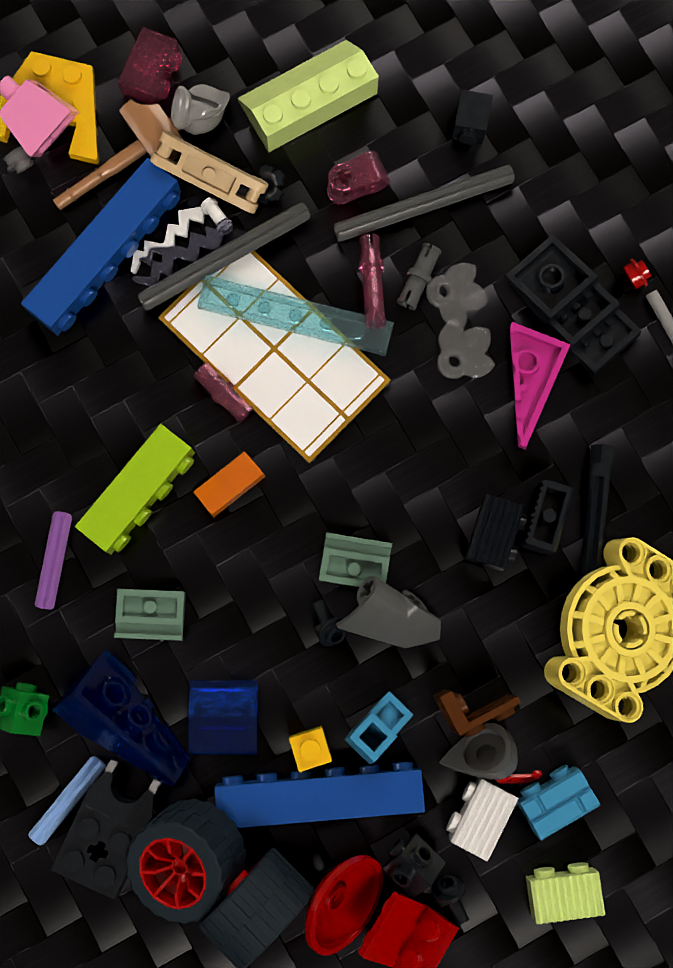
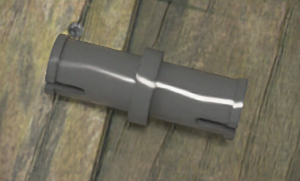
(419, 276)

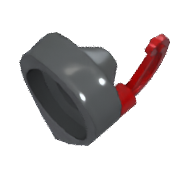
(488, 756)

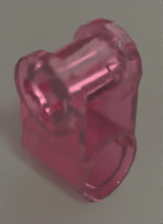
(361, 175)

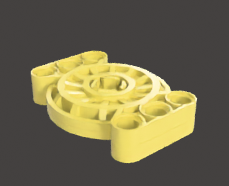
(594, 642)

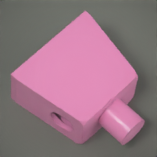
(34, 114)

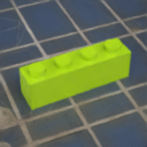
(136, 489)

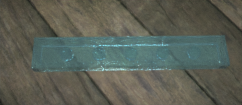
(293, 315)

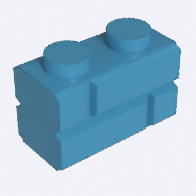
(557, 801)

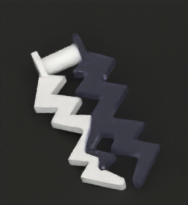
(171, 252)

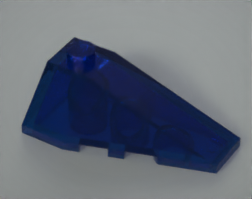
(116, 716)

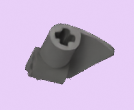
(391, 616)

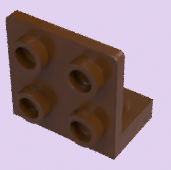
(455, 708)

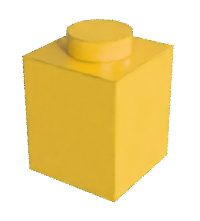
(310, 748)

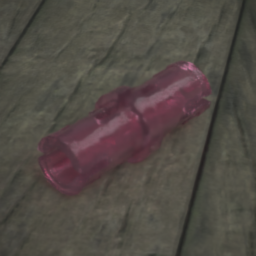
(223, 392)

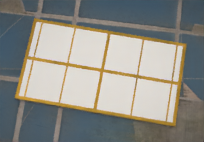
(291, 380)

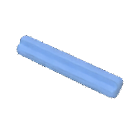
(67, 800)

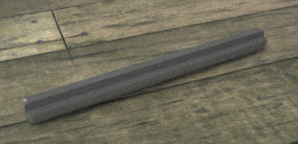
(424, 203)
(224, 256)

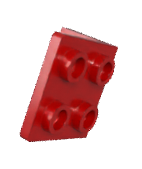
(408, 935)

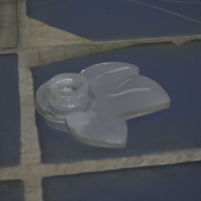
(461, 293)
(467, 347)

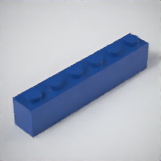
(102, 247)
(321, 797)

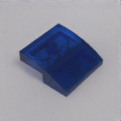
(223, 717)

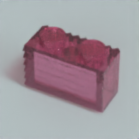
(150, 67)

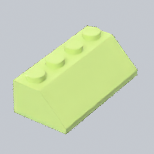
(310, 94)

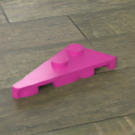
(535, 368)

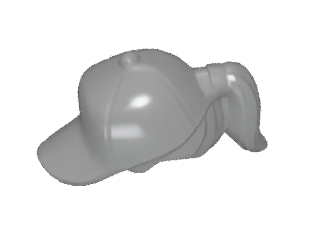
(198, 108)

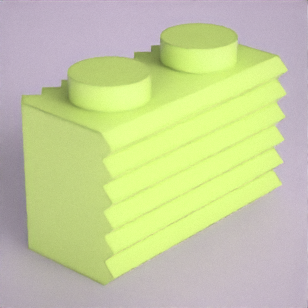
(565, 893)

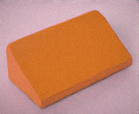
(229, 484)

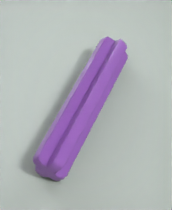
(53, 560)

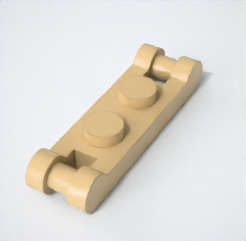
(208, 172)

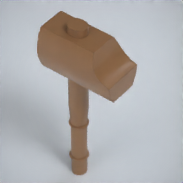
(147, 125)

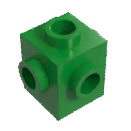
(22, 709)

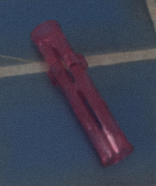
(372, 268)

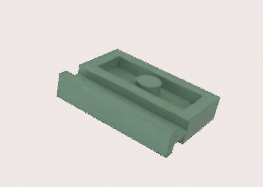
(353, 559)
(150, 614)

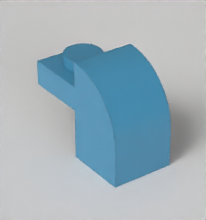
(378, 728)

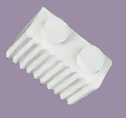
(481, 818)

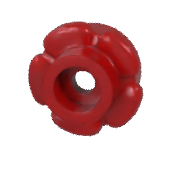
(637, 273)

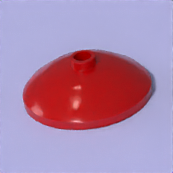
(343, 904)

